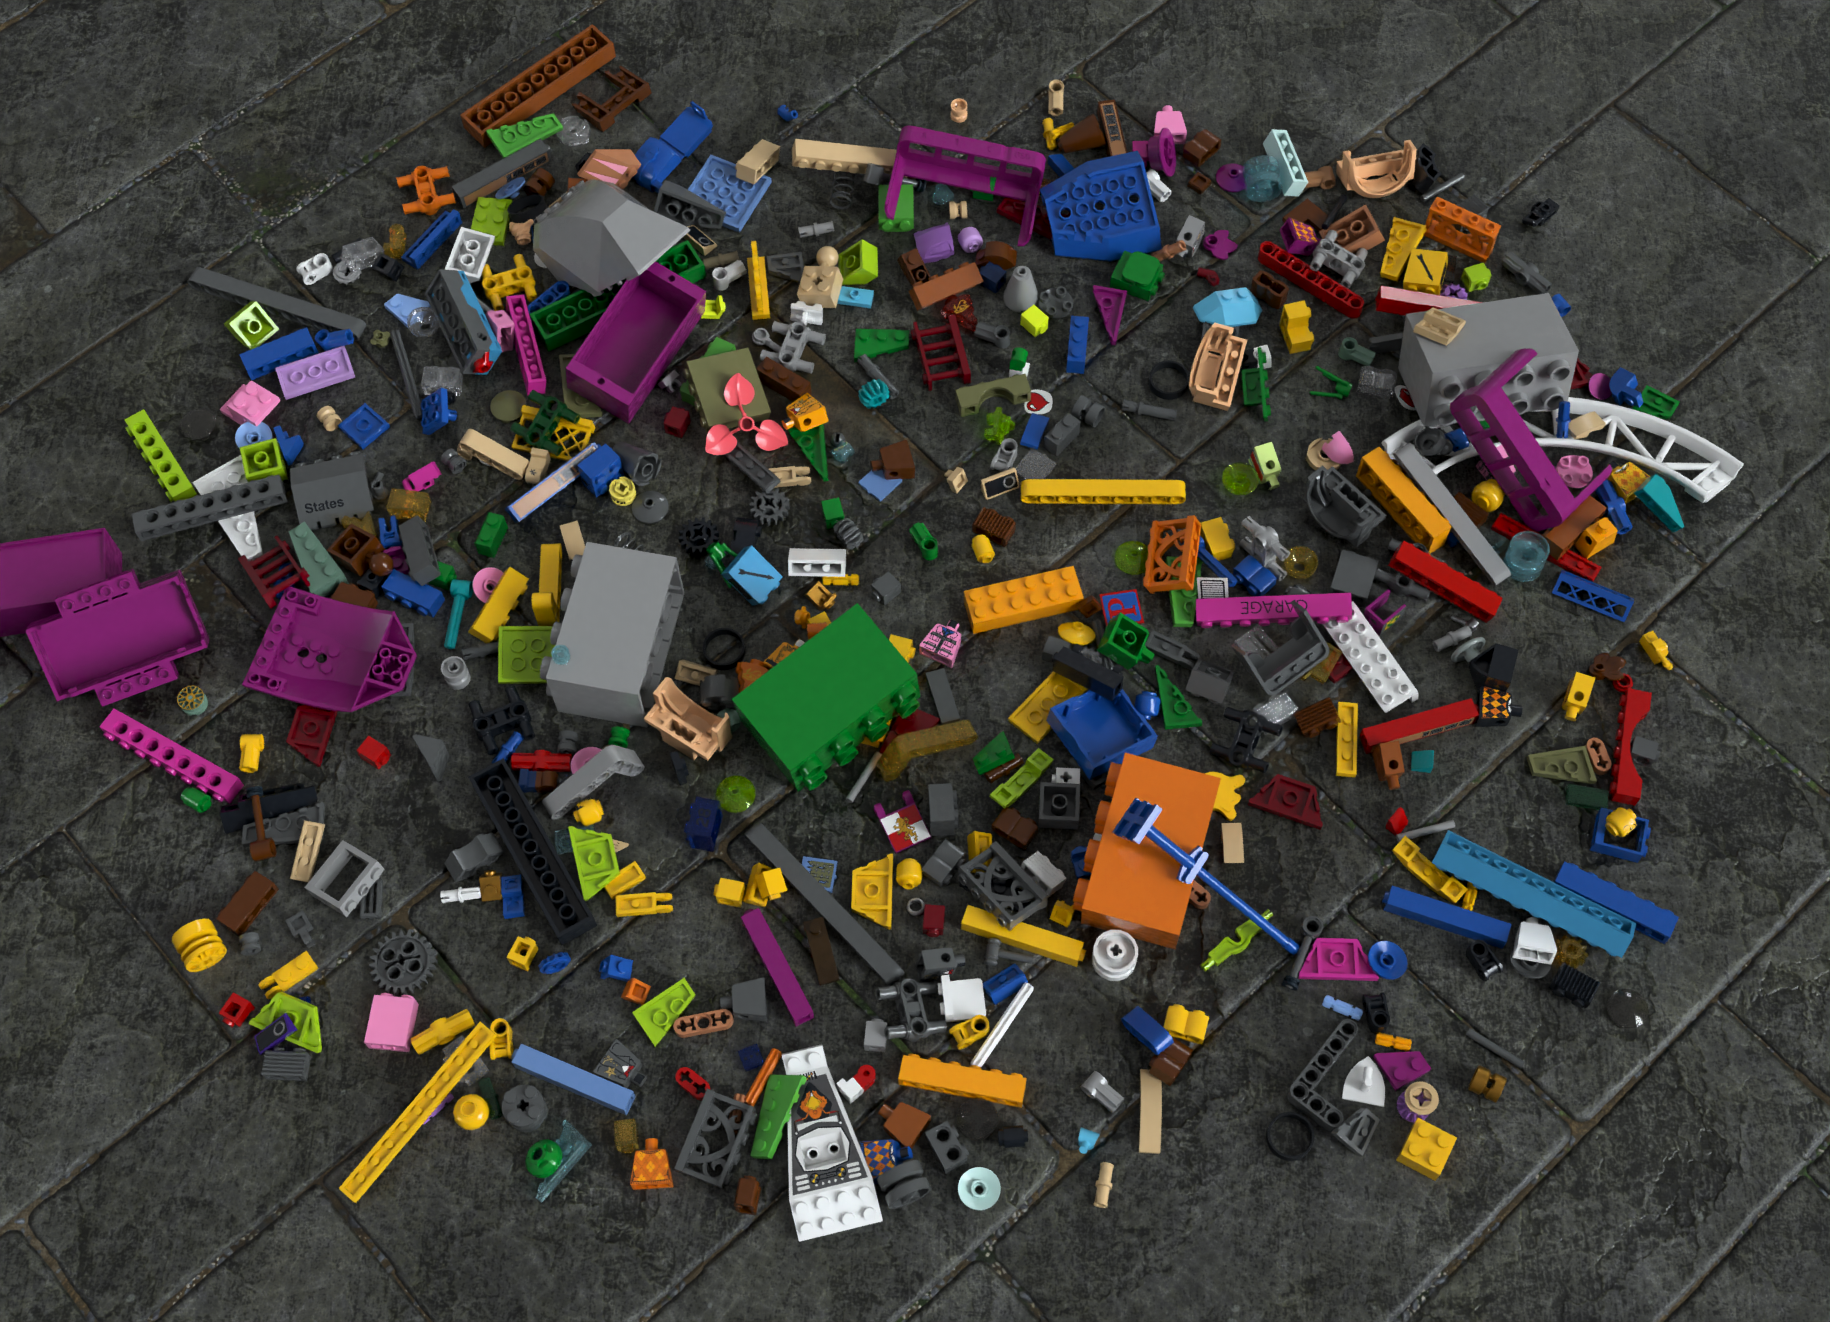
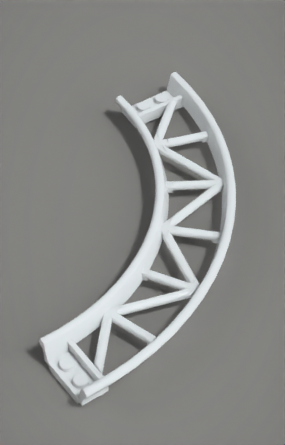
(1703, 487)

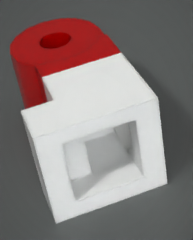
(857, 1084)

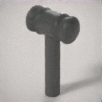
(993, 952)

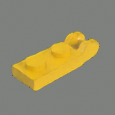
(642, 904)
(289, 974)

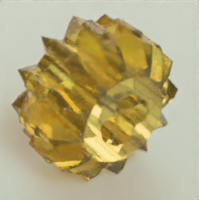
(1571, 945)

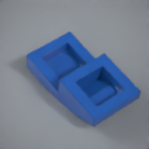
(1034, 431)
(512, 896)

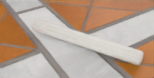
(1002, 1025)

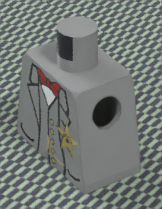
(1192, 235)

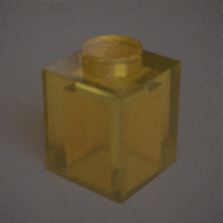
(626, 1135)

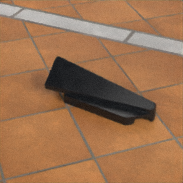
(273, 803)

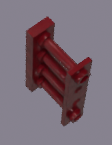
(958, 356)
(263, 584)

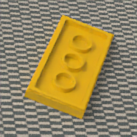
(1033, 712)

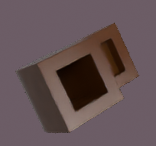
(997, 253)

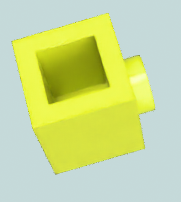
(1034, 321)

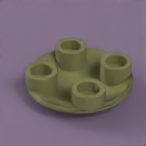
(507, 406)

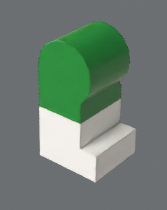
(1018, 362)

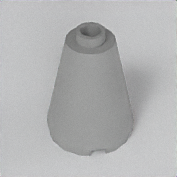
(1021, 290)

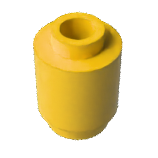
(982, 549)

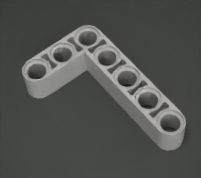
(591, 775)

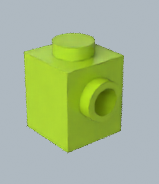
(1476, 277)

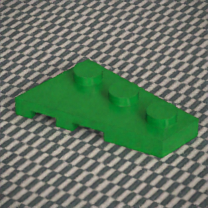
(879, 341)

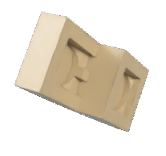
(1583, 425)
(572, 539)
(1232, 842)

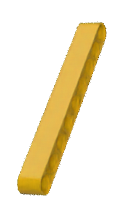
(1102, 491)

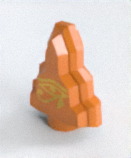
(749, 672)

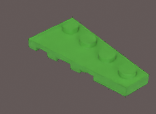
(515, 137)
(1182, 601)

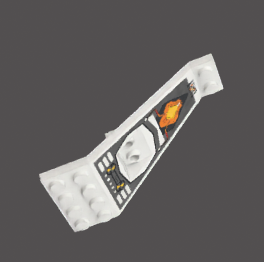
(833, 1187)

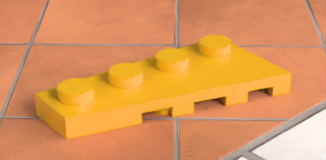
(1403, 237)

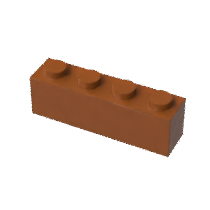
(942, 287)
(1566, 534)

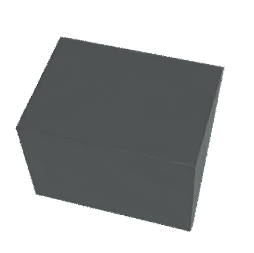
(434, 753)

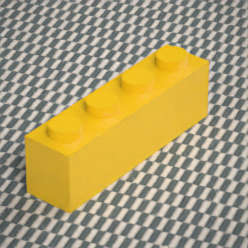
(499, 605)

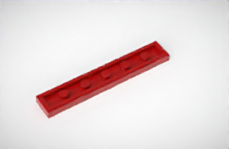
(1569, 561)

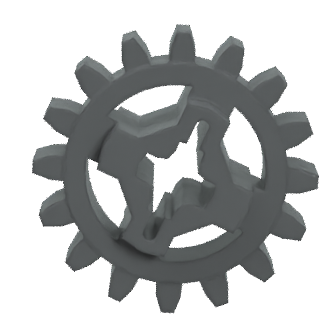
(769, 507)

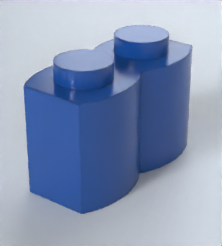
(1254, 576)

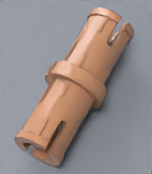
(1169, 251)

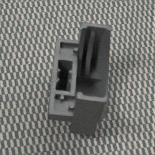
(1344, 513)

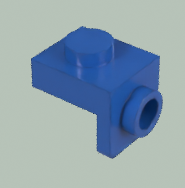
(616, 968)

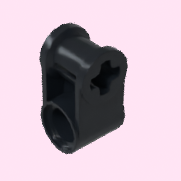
(1483, 961)
(1376, 1008)

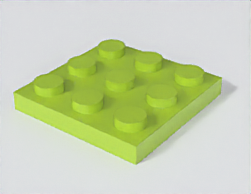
(522, 653)

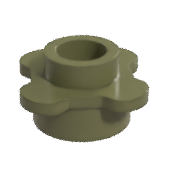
(383, 342)

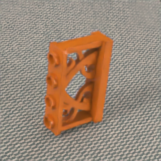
(1468, 244)
(1159, 546)

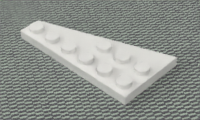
(242, 528)

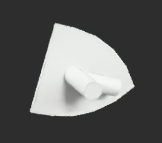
(1365, 1084)

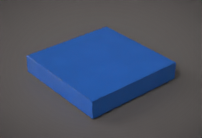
(363, 426)

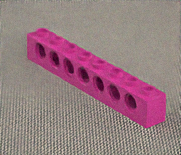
(118, 722)

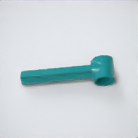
(460, 591)

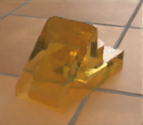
(366, 524)

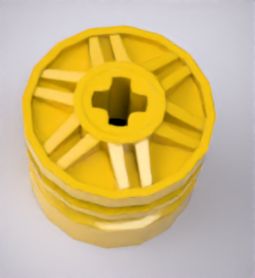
(199, 945)

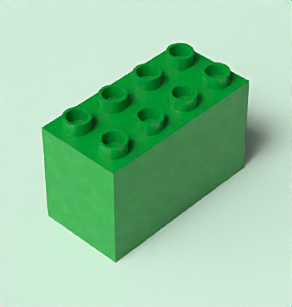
(828, 698)

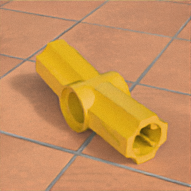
(442, 1031)

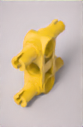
(508, 283)

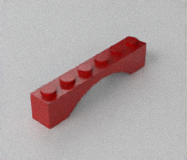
(1627, 782)

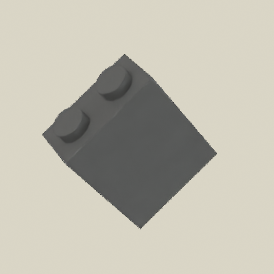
(1354, 576)

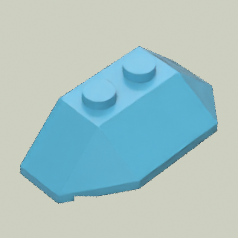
(1229, 308)

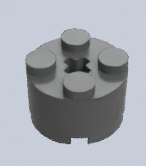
(717, 692)
(535, 1112)

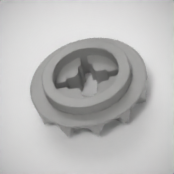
(339, 273)

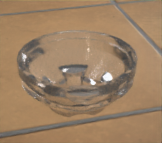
(422, 316)

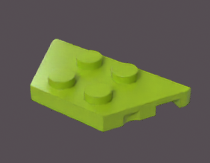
(594, 859)
(301, 1014)

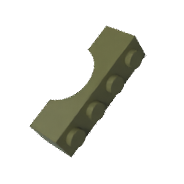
(1013, 388)

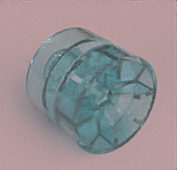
(1262, 178)

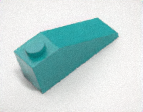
(1660, 501)

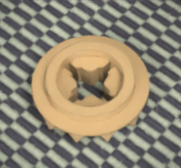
(1429, 1093)

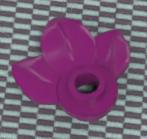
(1220, 244)

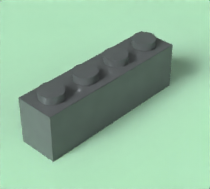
(419, 551)

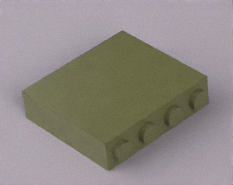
(707, 385)

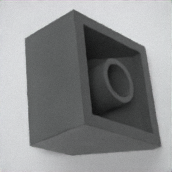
(1209, 681)

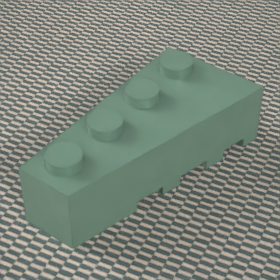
(320, 566)

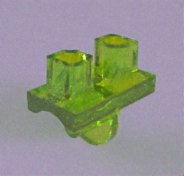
(1001, 425)

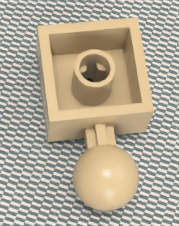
(822, 282)

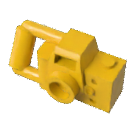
(1656, 649)

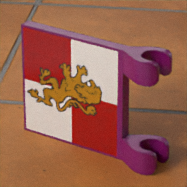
(903, 826)

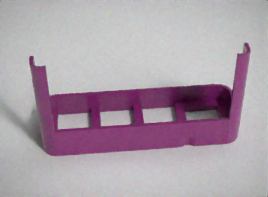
(968, 173)
(1521, 448)

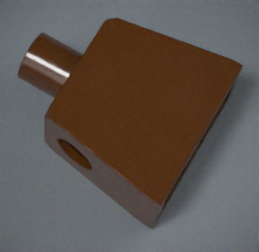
(895, 461)

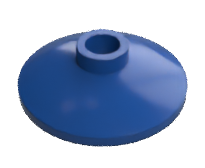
(1392, 955)

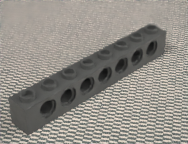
(203, 514)

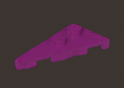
(1111, 306)

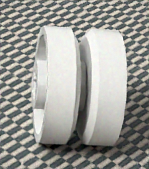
(1110, 944)

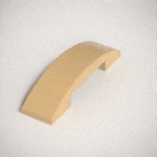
(1150, 1113)

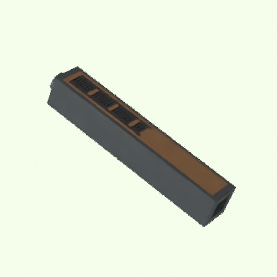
(502, 172)

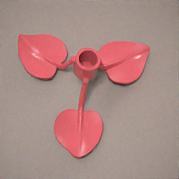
(720, 439)

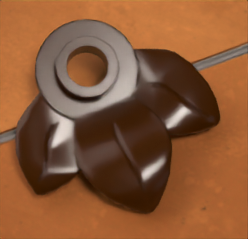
(1607, 667)

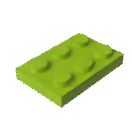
(492, 218)

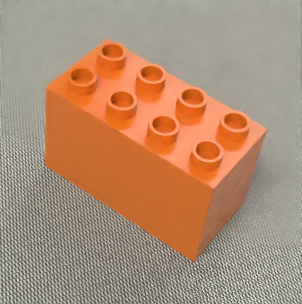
(1135, 883)

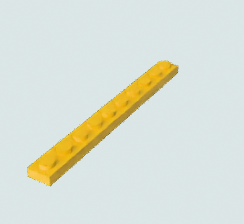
(417, 1112)

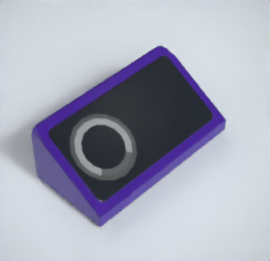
(274, 1033)

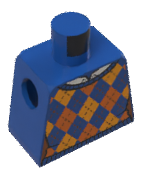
(884, 1155)

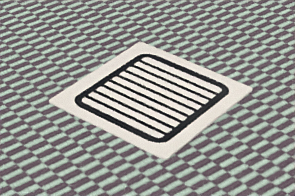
(1212, 588)

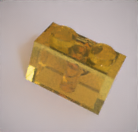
(408, 504)

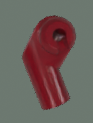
(1210, 275)

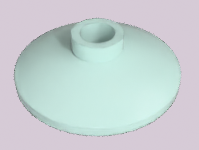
(981, 1178)

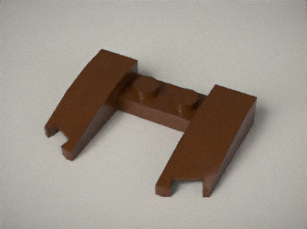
(603, 115)

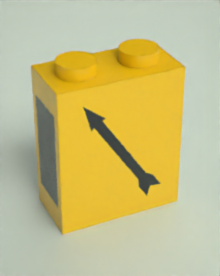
(1426, 271)

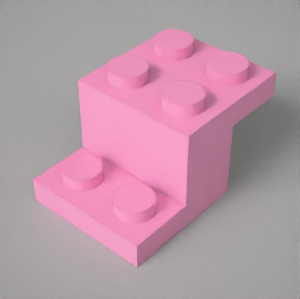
(250, 404)

